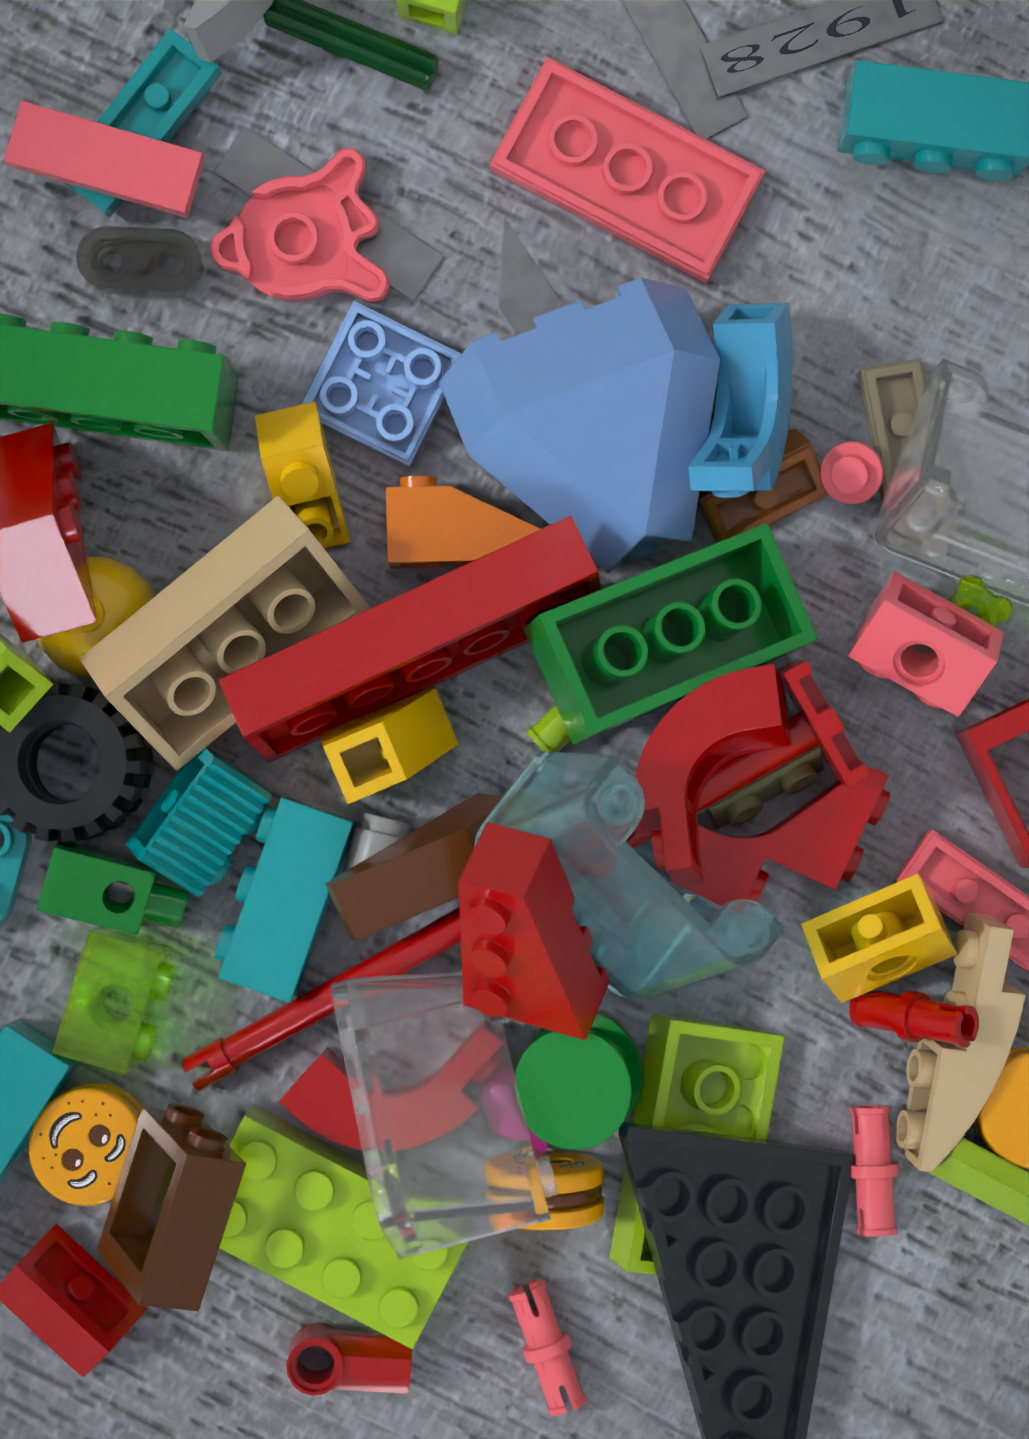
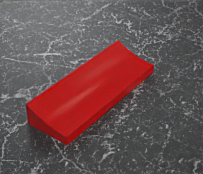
(408, 641)

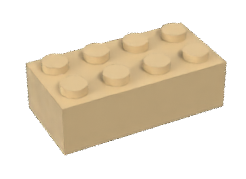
(228, 610)

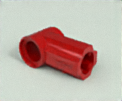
(360, 1361)

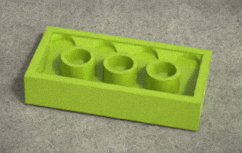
(702, 1081)

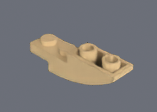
(953, 1081)

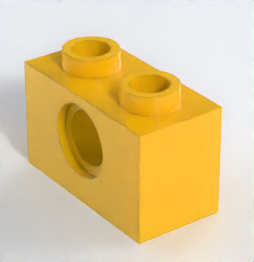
(878, 938)

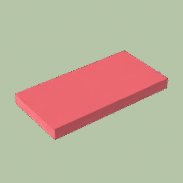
(626, 170)

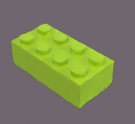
(314, 1225)

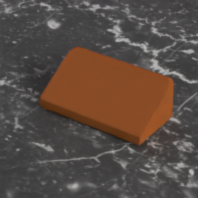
(794, 489)

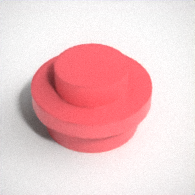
(852, 472)

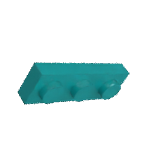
(157, 100)

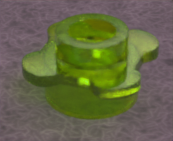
(973, 593)

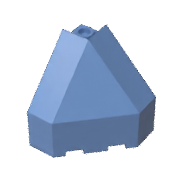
(595, 415)

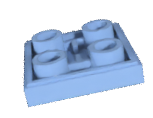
(381, 384)

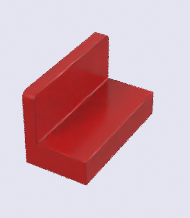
(69, 1300)

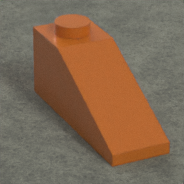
(444, 525)

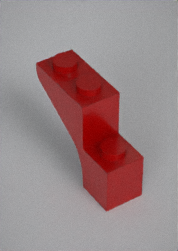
(812, 841)

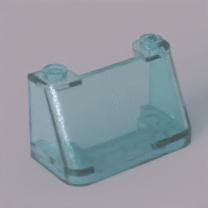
(637, 920)

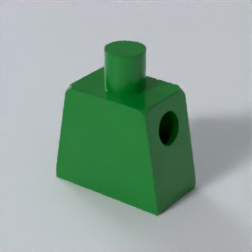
(78, 884)

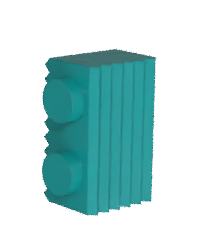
(199, 821)

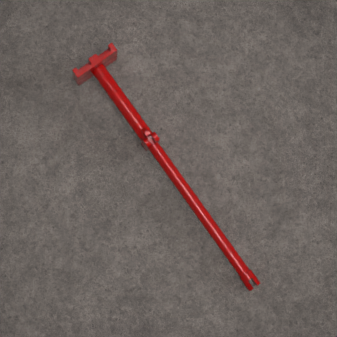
(811, 726)

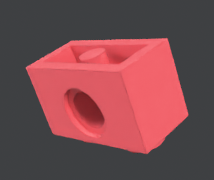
(912, 615)

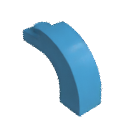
(751, 401)

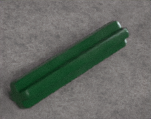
(353, 41)

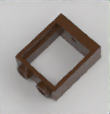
(171, 1207)

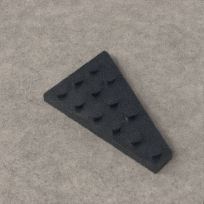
(744, 1267)

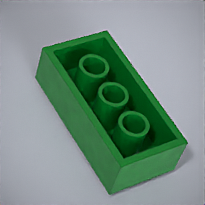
(116, 384)
(668, 632)

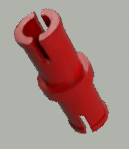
(915, 1017)

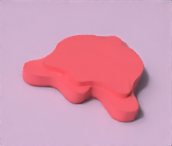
(304, 235)

